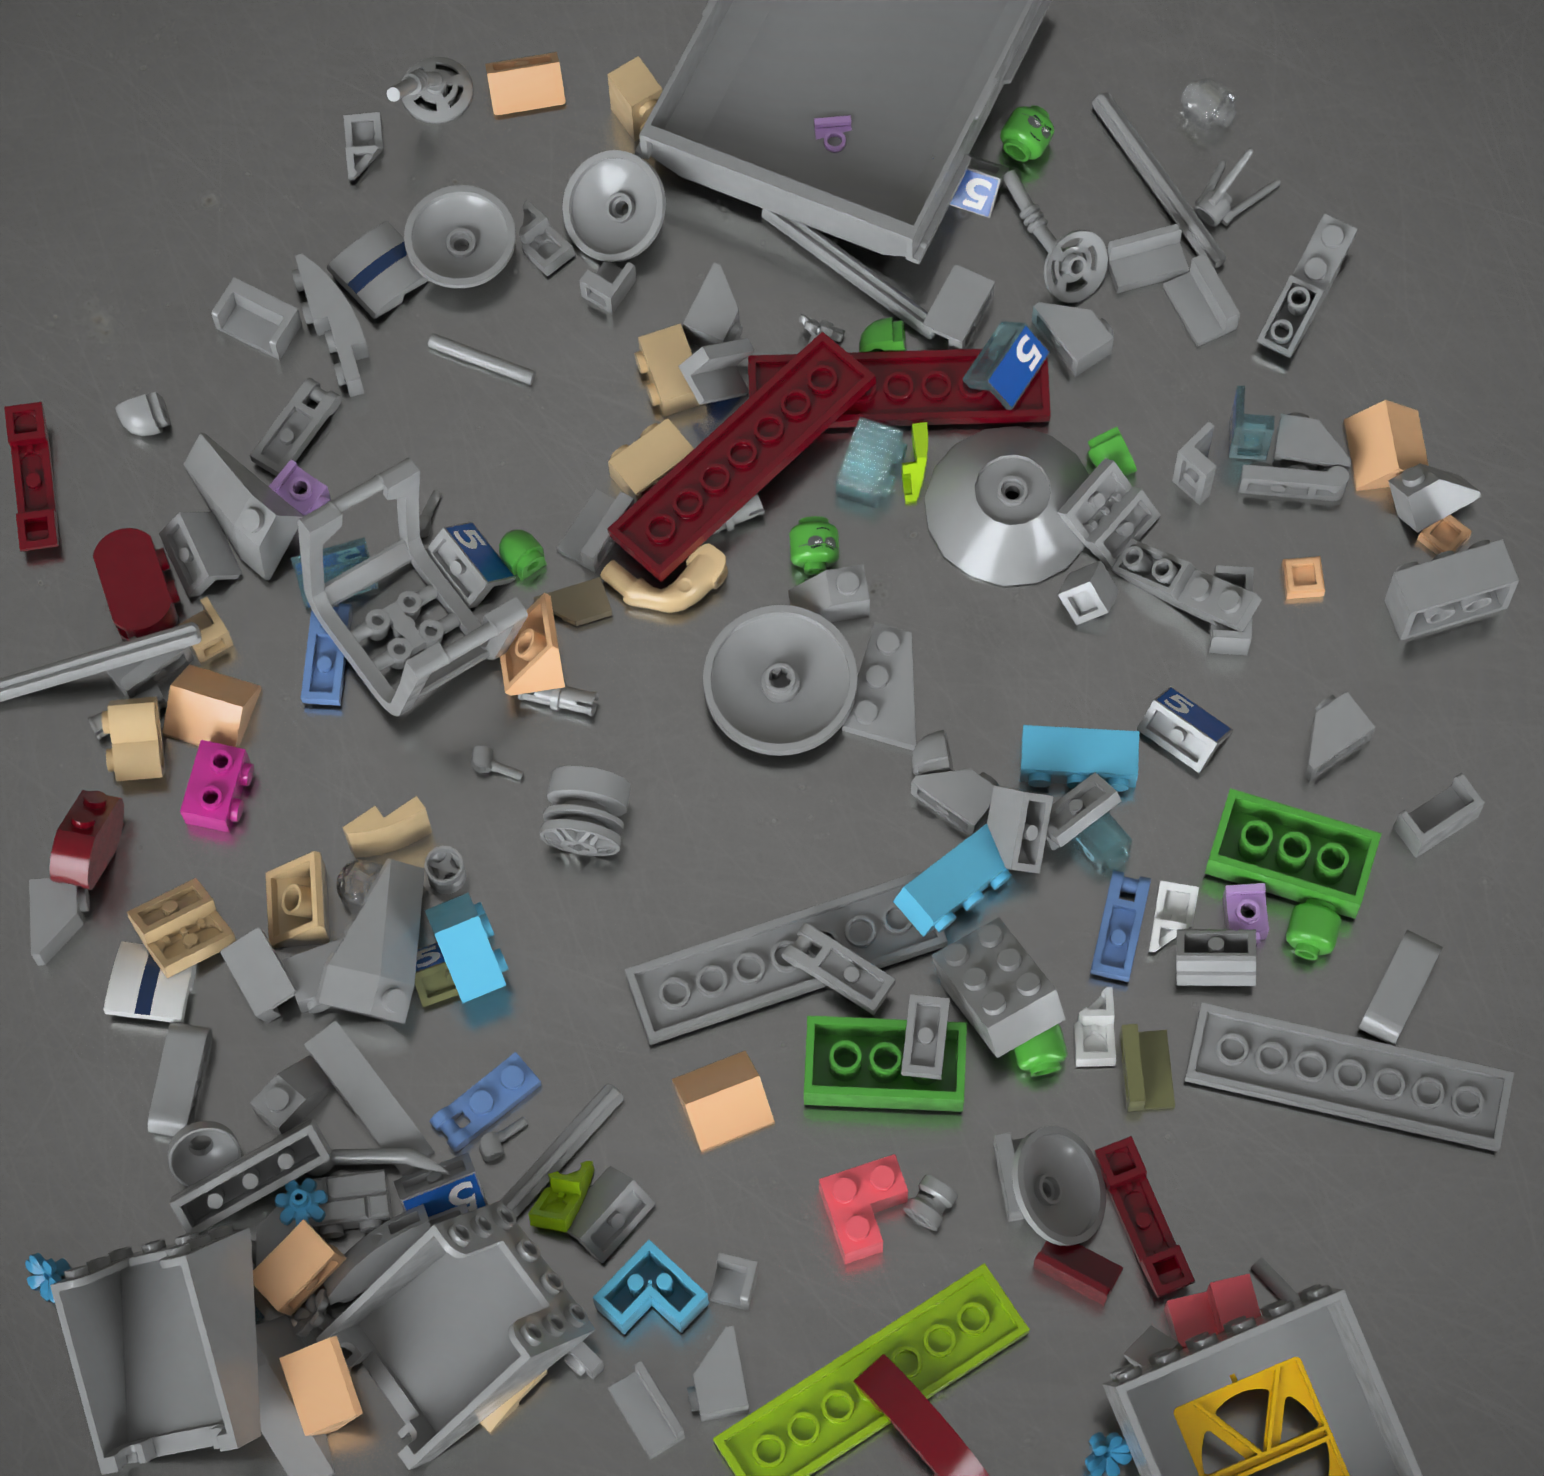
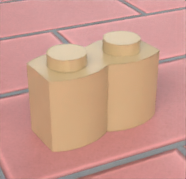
(135, 739)

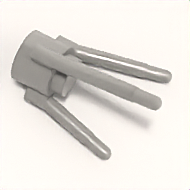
(1214, 204)

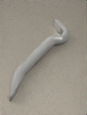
(378, 1156)

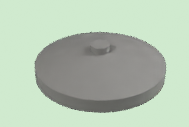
(780, 680)

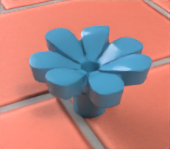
(302, 1209)
(45, 1273)
(1107, 1454)

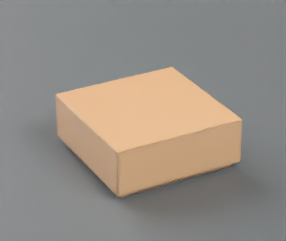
(1445, 535)
(1303, 577)

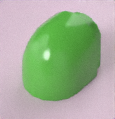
(883, 336)
(1113, 447)
(521, 553)

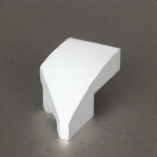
(1173, 911)
(1095, 1033)

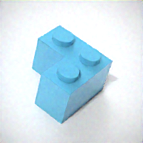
(463, 939)
(649, 1281)

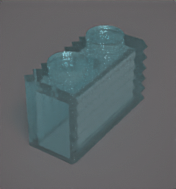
(870, 463)

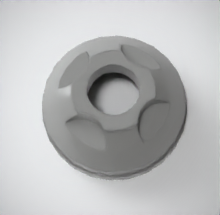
(193, 1165)

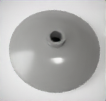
(596, 200)
(457, 218)
(1058, 1186)

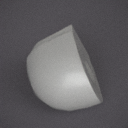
(143, 414)
(932, 754)

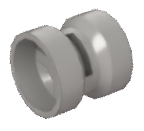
(445, 861)
(930, 1202)

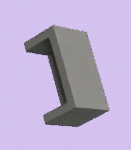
(256, 318)
(1224, 638)
(1439, 816)

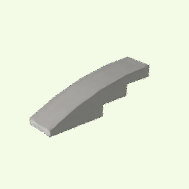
(365, 1093)

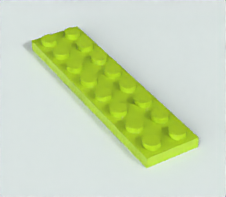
(832, 1415)

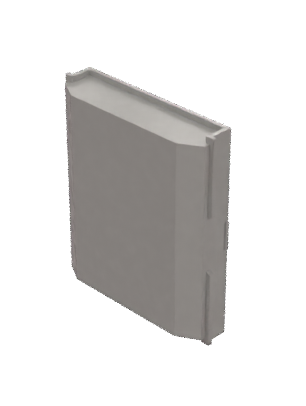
(903, 69)

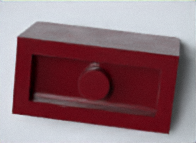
(1079, 1270)

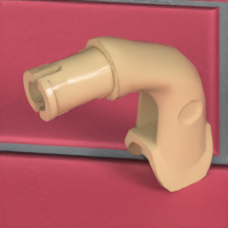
(704, 571)

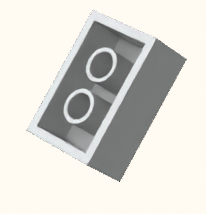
(1451, 588)
(998, 987)

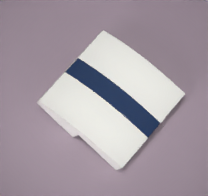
(142, 989)

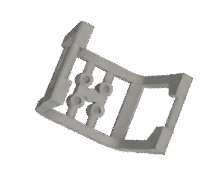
(435, 663)

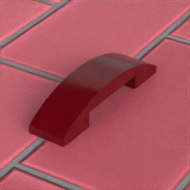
(32, 476)
(1142, 1217)
(917, 1420)

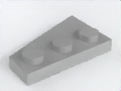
(885, 690)

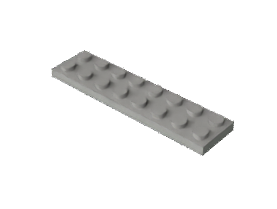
(748, 967)
(1350, 1077)

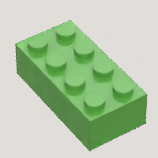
(1293, 852)
(861, 1066)

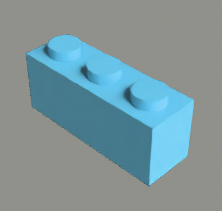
(1074, 754)
(953, 883)

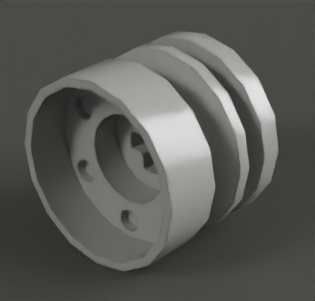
(585, 810)

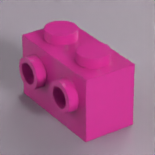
(216, 786)

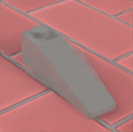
(247, 509)
(378, 955)
(278, 1415)

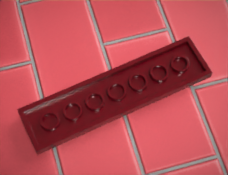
(922, 389)
(741, 456)

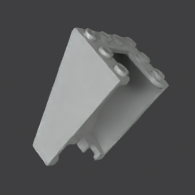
(460, 1327)
(165, 1346)

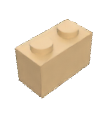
(633, 95)
(660, 357)
(648, 459)

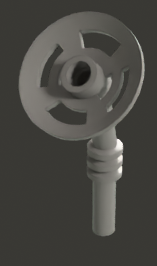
(432, 87)
(1064, 260)

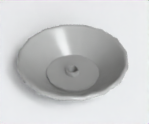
(1001, 536)

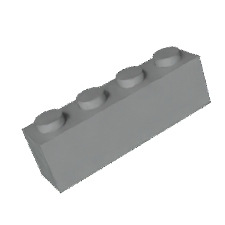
(251, 1177)

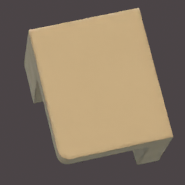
(213, 632)

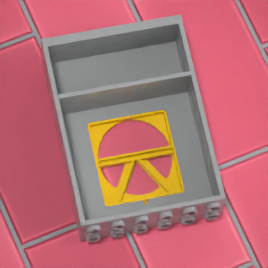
(1292, 1350)

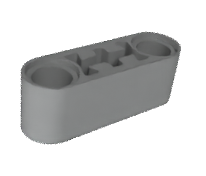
(1400, 987)
(179, 1078)

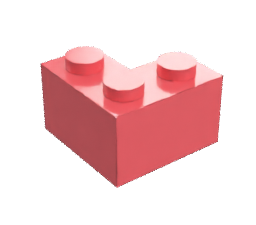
(853, 1199)
(1211, 1309)

